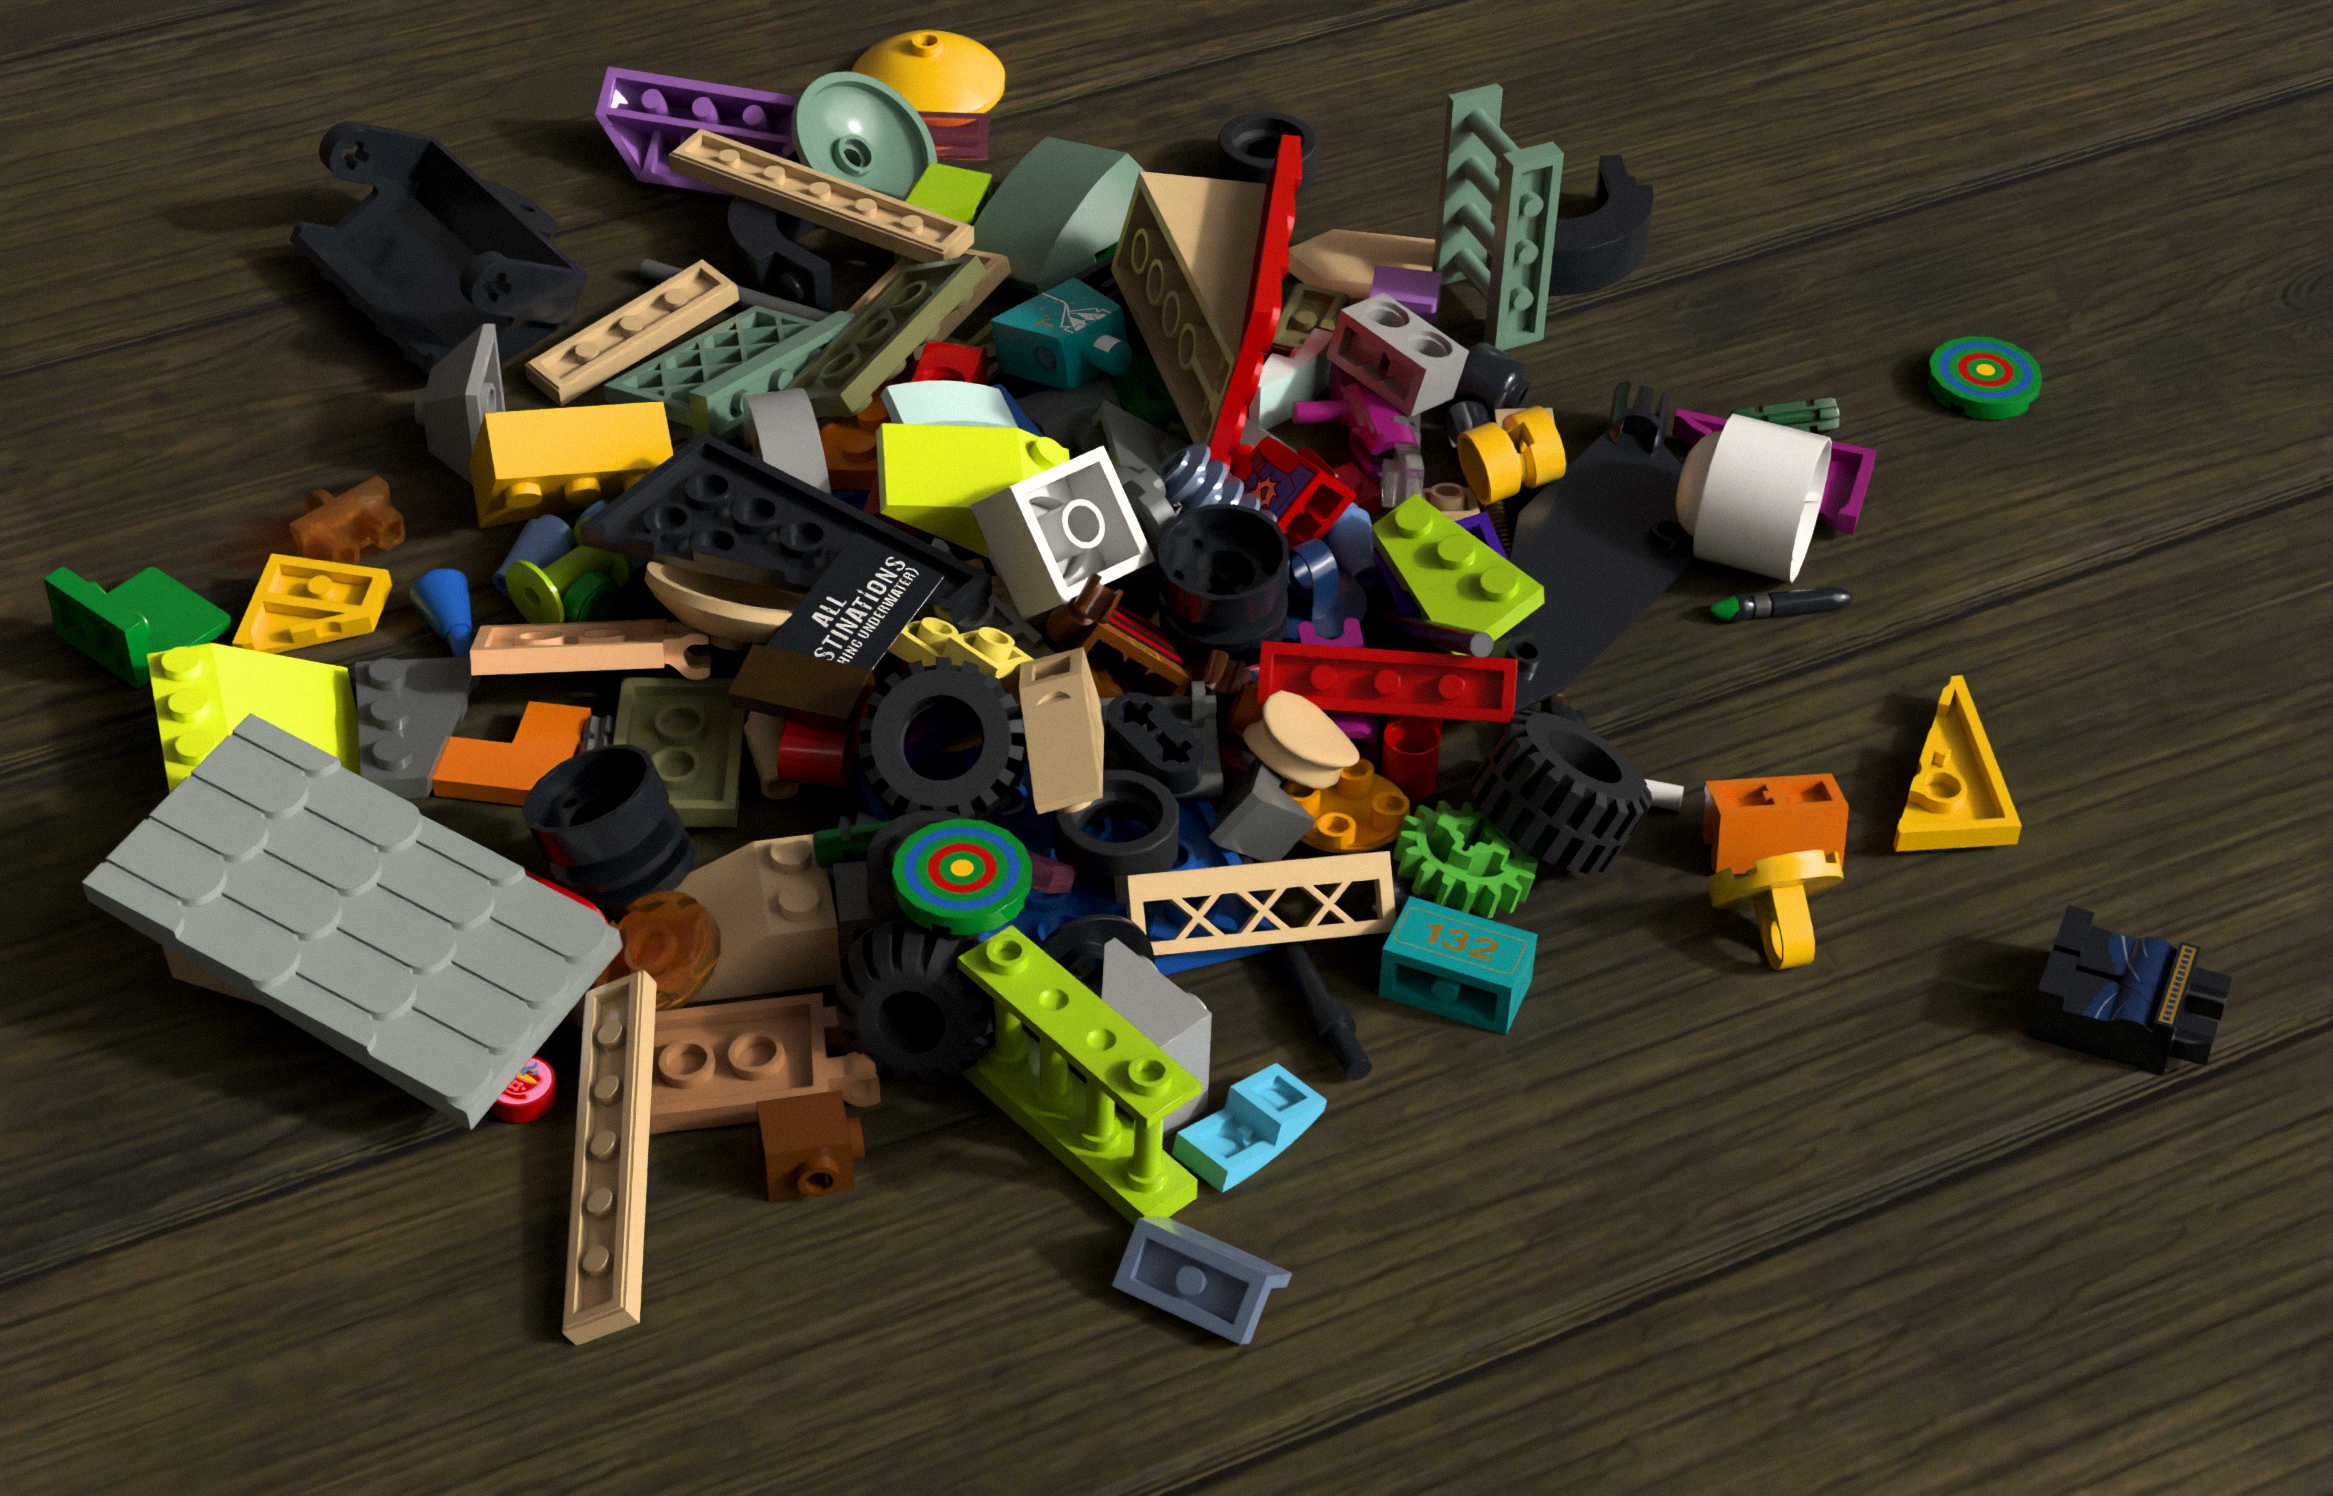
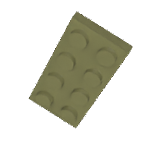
(885, 334)

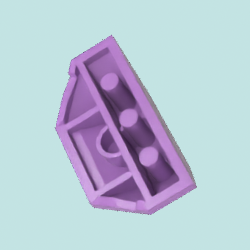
(657, 113)

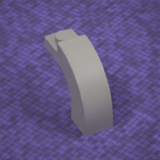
(786, 434)

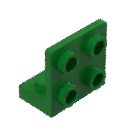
(132, 620)

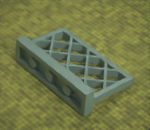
(725, 365)

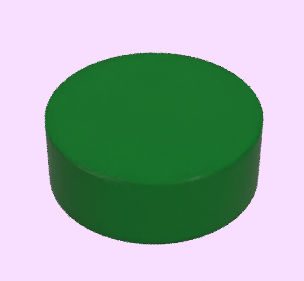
(591, 598)

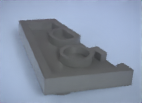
(408, 717)

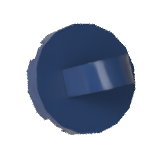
(1321, 592)

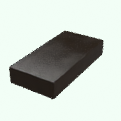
(802, 688)

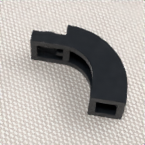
(1607, 243)
(770, 261)

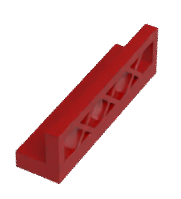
(1390, 681)

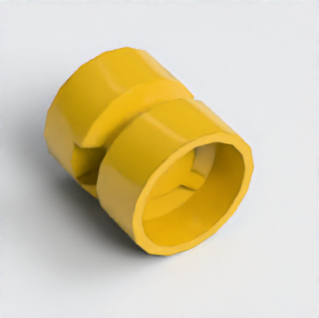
(1503, 457)

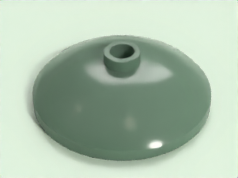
(861, 133)

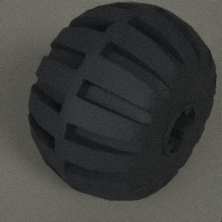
(912, 1003)

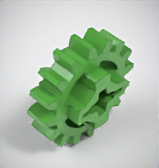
(1463, 860)

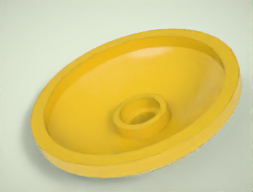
(936, 71)

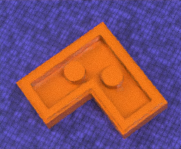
(510, 770)

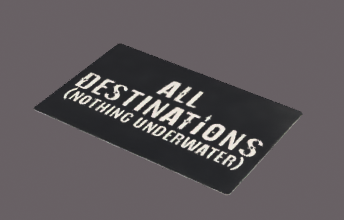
(858, 605)

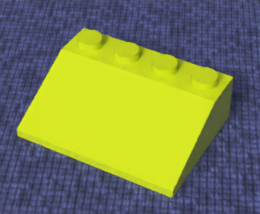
(213, 687)

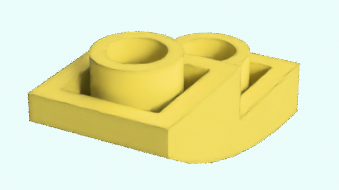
(985, 647)

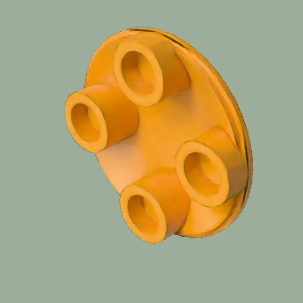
(1353, 814)

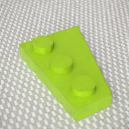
(1453, 572)

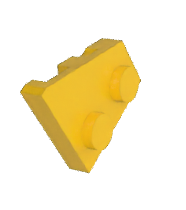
(311, 604)

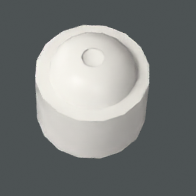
(1754, 496)

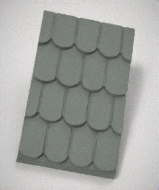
(355, 918)

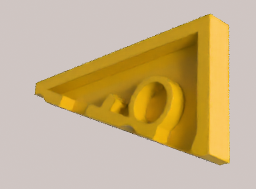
(1958, 786)

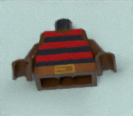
(1131, 652)

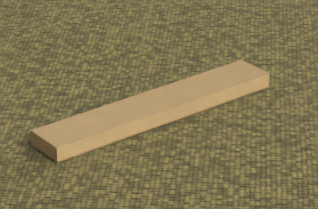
(821, 198)
(610, 1160)

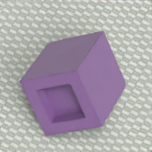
(1412, 288)

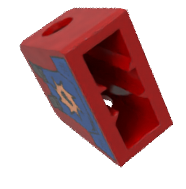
(1291, 488)

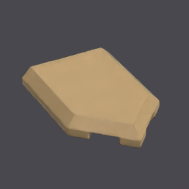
(1348, 259)

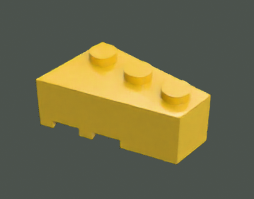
(563, 458)

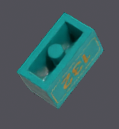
(1457, 965)

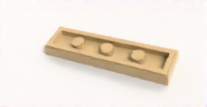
(631, 332)

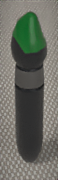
(1741, 606)

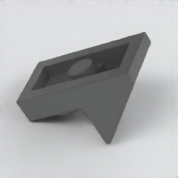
(1259, 816)

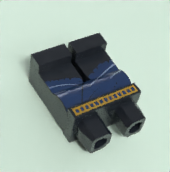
(2127, 997)

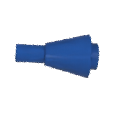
(445, 605)

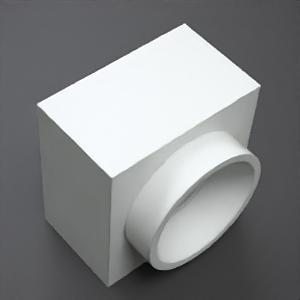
(1059, 530)

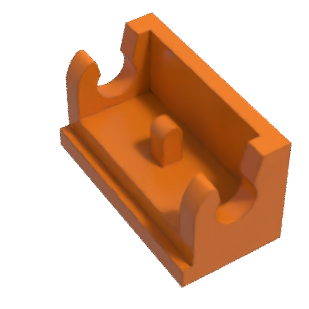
(1772, 818)

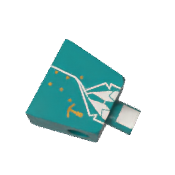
(1062, 337)

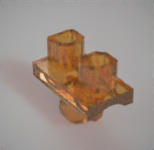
(345, 524)

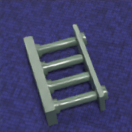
(1524, 222)

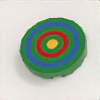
(1984, 377)
(962, 876)

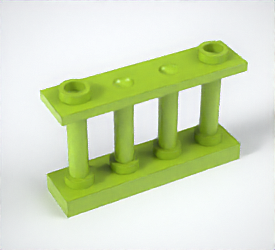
(1053, 1104)

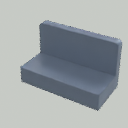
(1198, 1277)

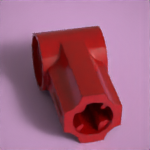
(1412, 754)

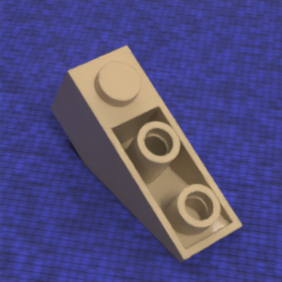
(1062, 731)

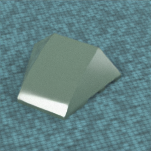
(1057, 211)

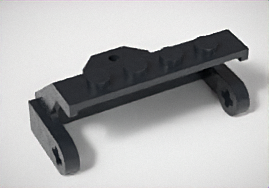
(438, 248)

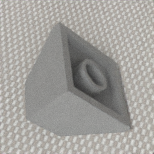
(458, 396)

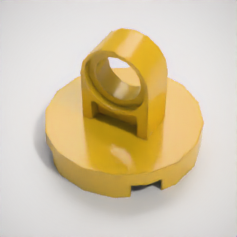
(1779, 893)

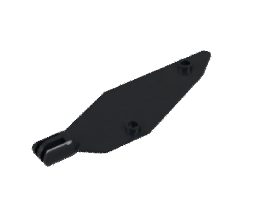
(1599, 546)

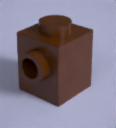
(808, 1145)

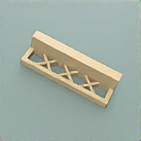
(1256, 877)

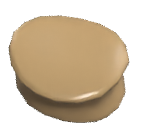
(1300, 741)

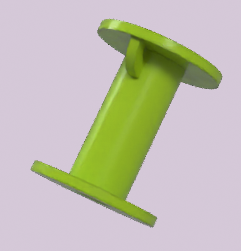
(540, 592)

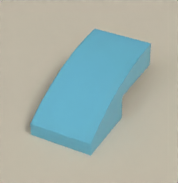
(1253, 1128)

